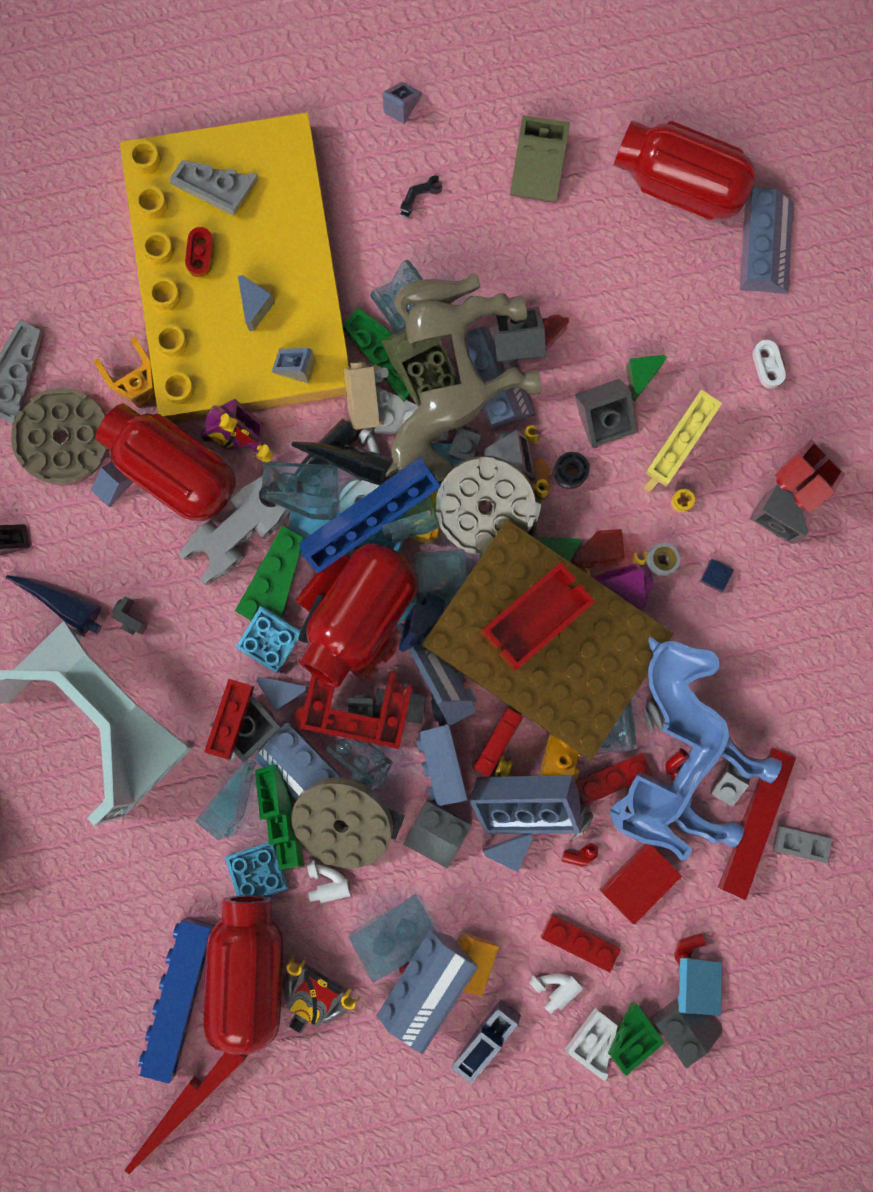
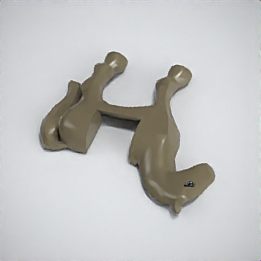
(458, 404)

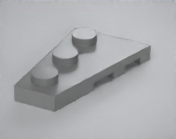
(217, 187)

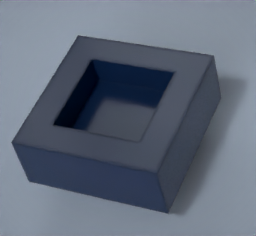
(716, 575)

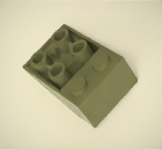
(539, 158)
(420, 364)

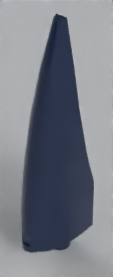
(71, 608)

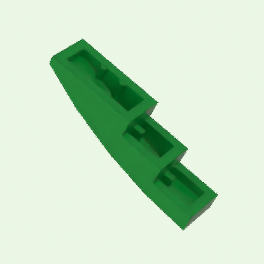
(277, 810)

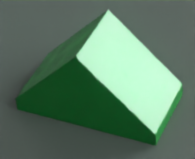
(641, 371)

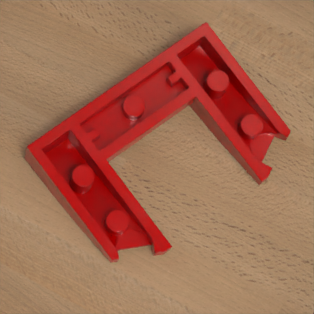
(383, 731)

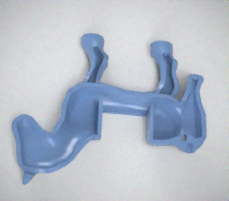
(691, 721)

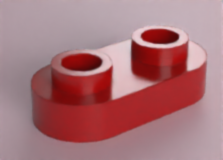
(199, 253)

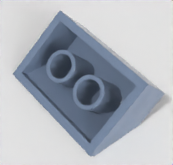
(441, 766)

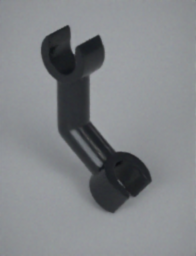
(407, 204)

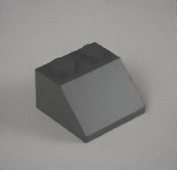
(519, 338)
(606, 412)
(781, 515)
(256, 729)
(437, 834)
(686, 1033)

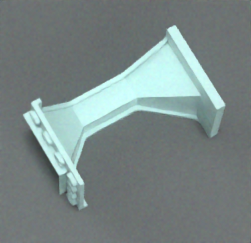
(133, 743)

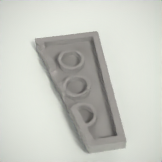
(16, 367)

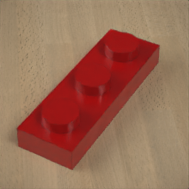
(229, 719)
(611, 778)
(580, 943)

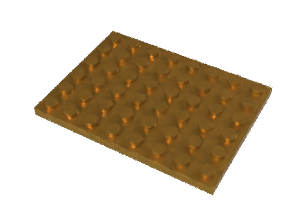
(578, 678)

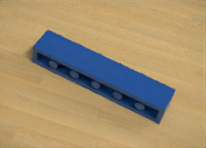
(369, 515)
(176, 1000)

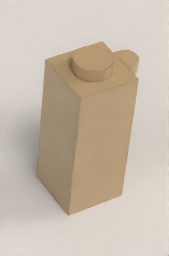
(362, 396)

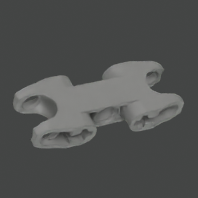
(223, 541)

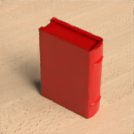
(321, 583)
(497, 742)
(640, 883)

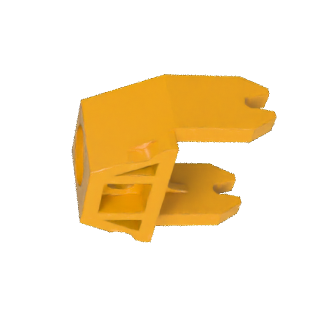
(136, 386)

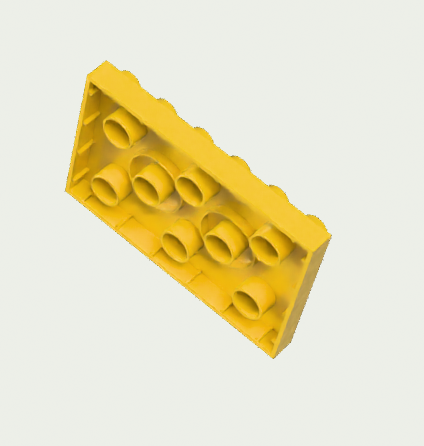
(276, 240)

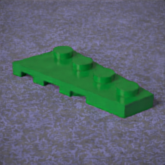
(368, 336)
(274, 576)

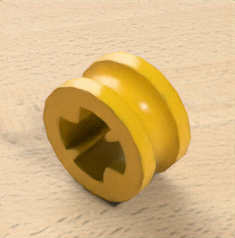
(688, 505)
(503, 767)

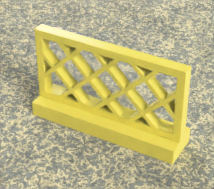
(682, 440)

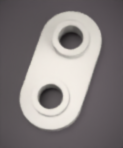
(770, 365)

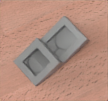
(802, 844)

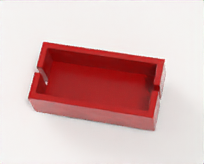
(809, 488)
(537, 617)

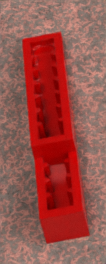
(757, 826)
(186, 1103)

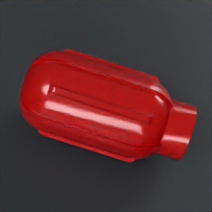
(687, 168)
(167, 462)
(358, 613)
(243, 977)

